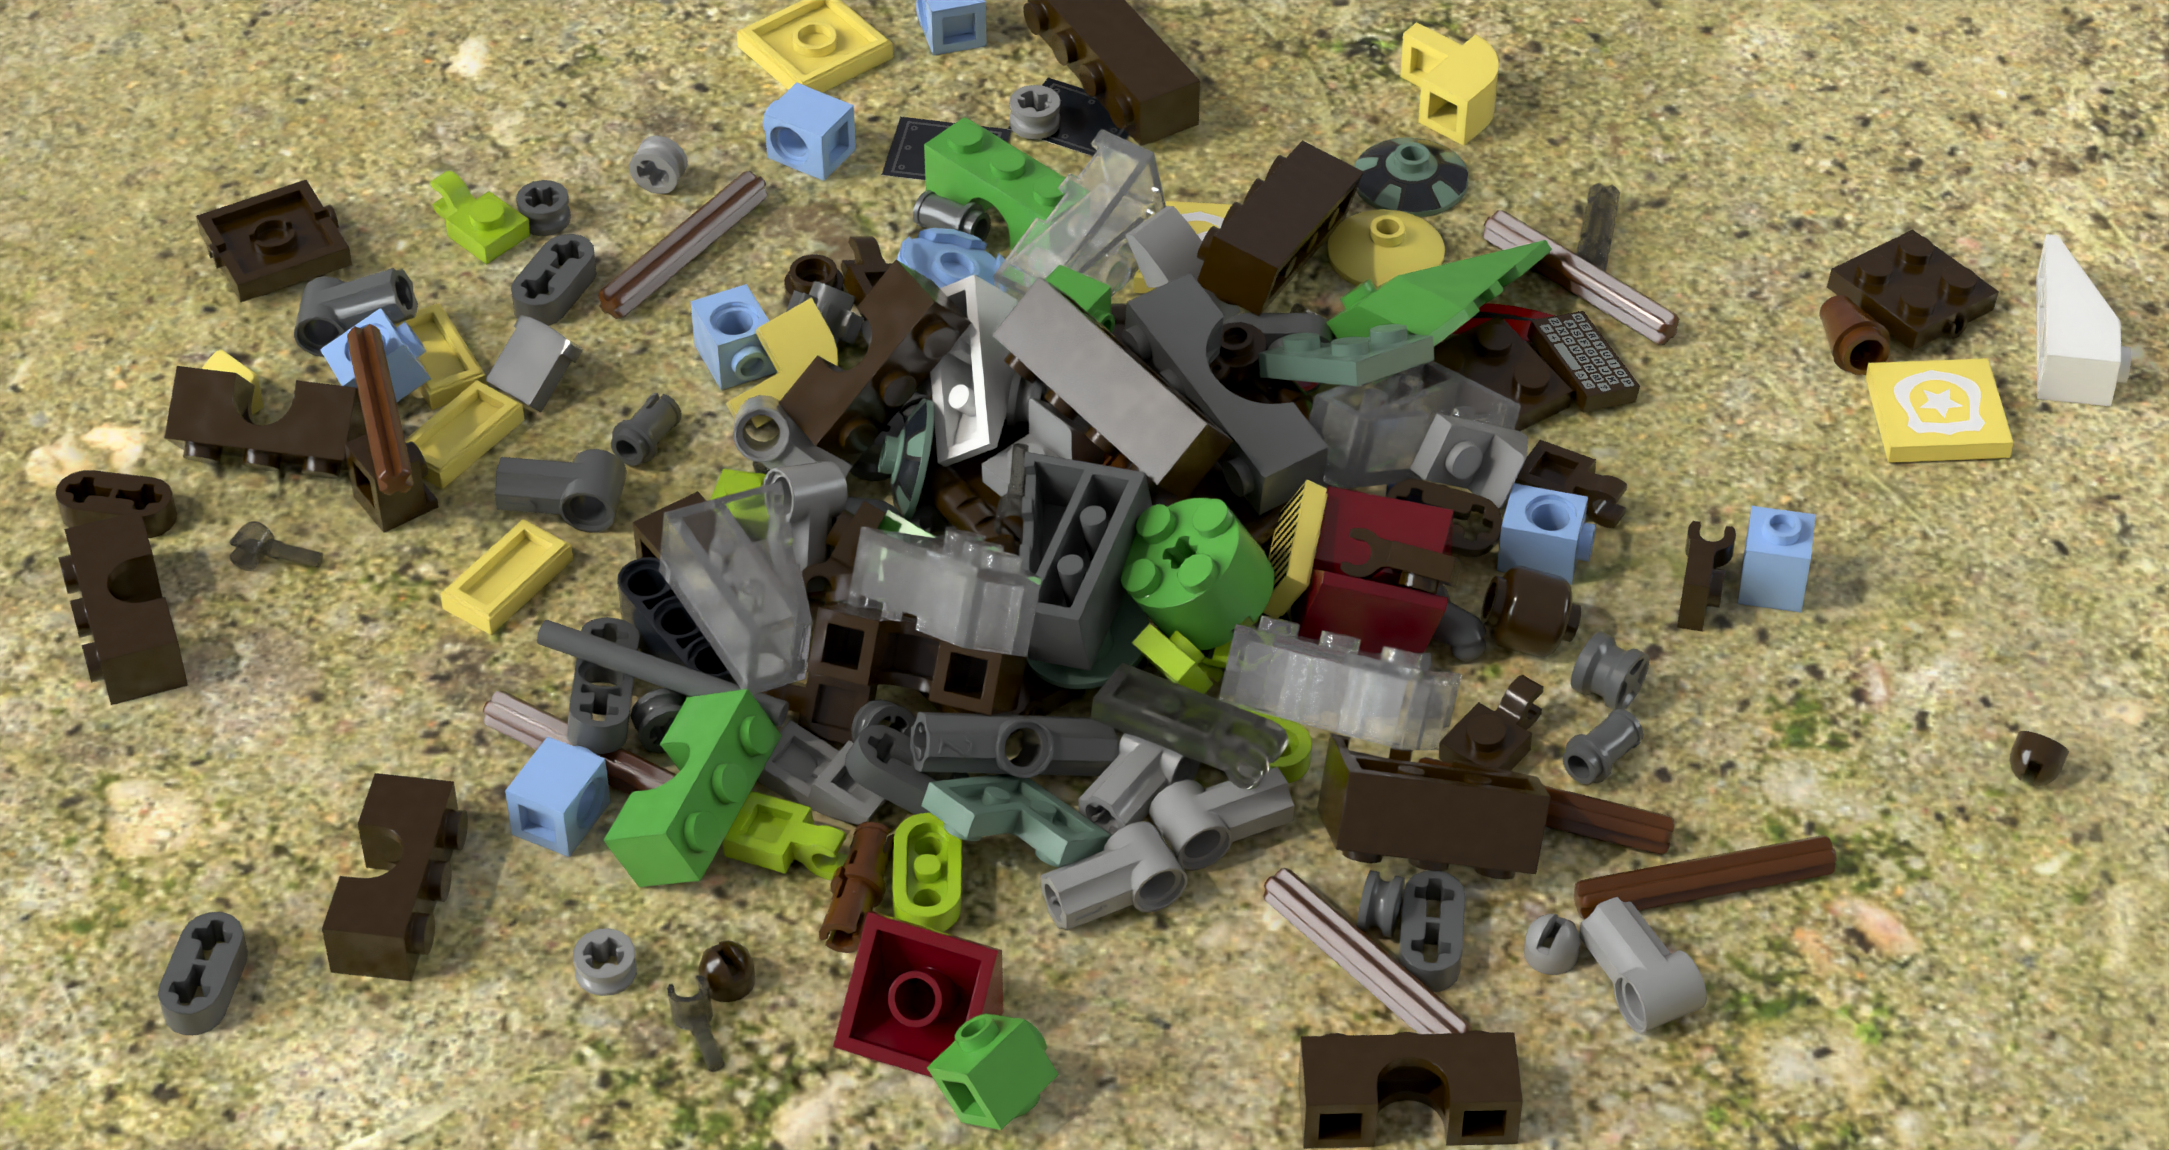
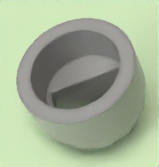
(1564, 949)

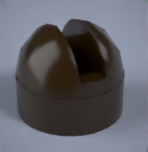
(2038, 755)
(721, 983)

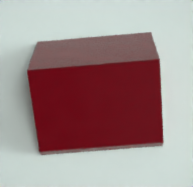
(1388, 518)
(1368, 611)
(915, 992)

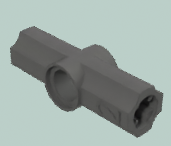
(978, 744)

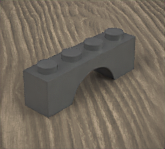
(1273, 445)

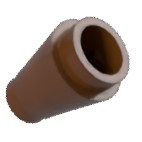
(1853, 335)

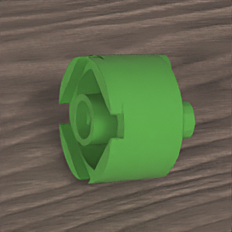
(1197, 571)

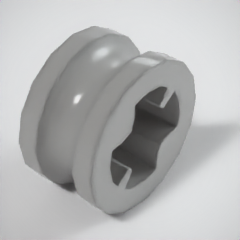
(1034, 112)
(658, 164)
(599, 946)

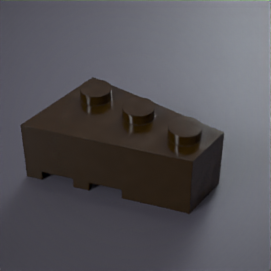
(1432, 812)

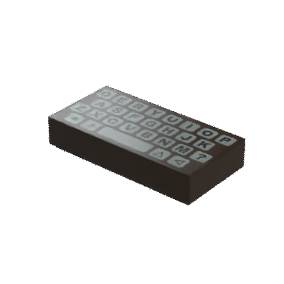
(1583, 361)

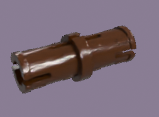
(857, 886)

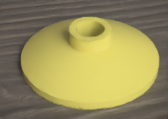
(1383, 246)

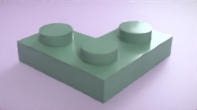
(1347, 359)
(1016, 807)

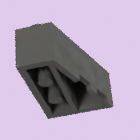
(1078, 541)

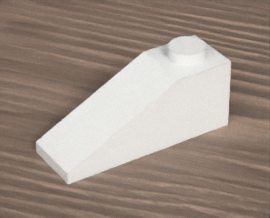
(2076, 333)
(972, 378)

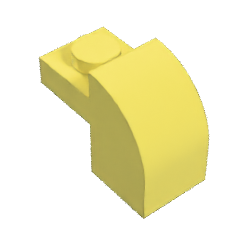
(1454, 81)
(792, 345)

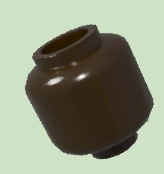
(1530, 611)

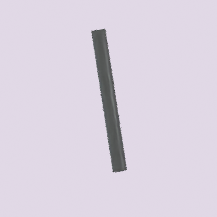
(647, 666)

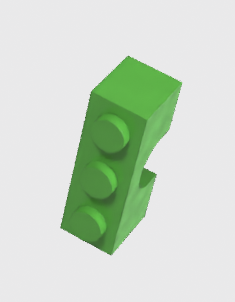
(983, 169)
(678, 827)

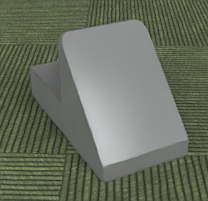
(1049, 435)
(1472, 456)

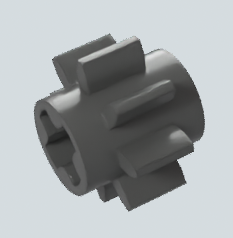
(835, 309)

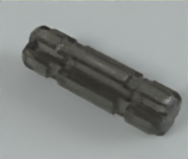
(1598, 224)

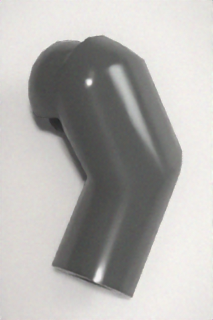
(1460, 630)

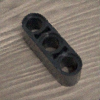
(663, 621)

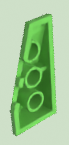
(1434, 298)

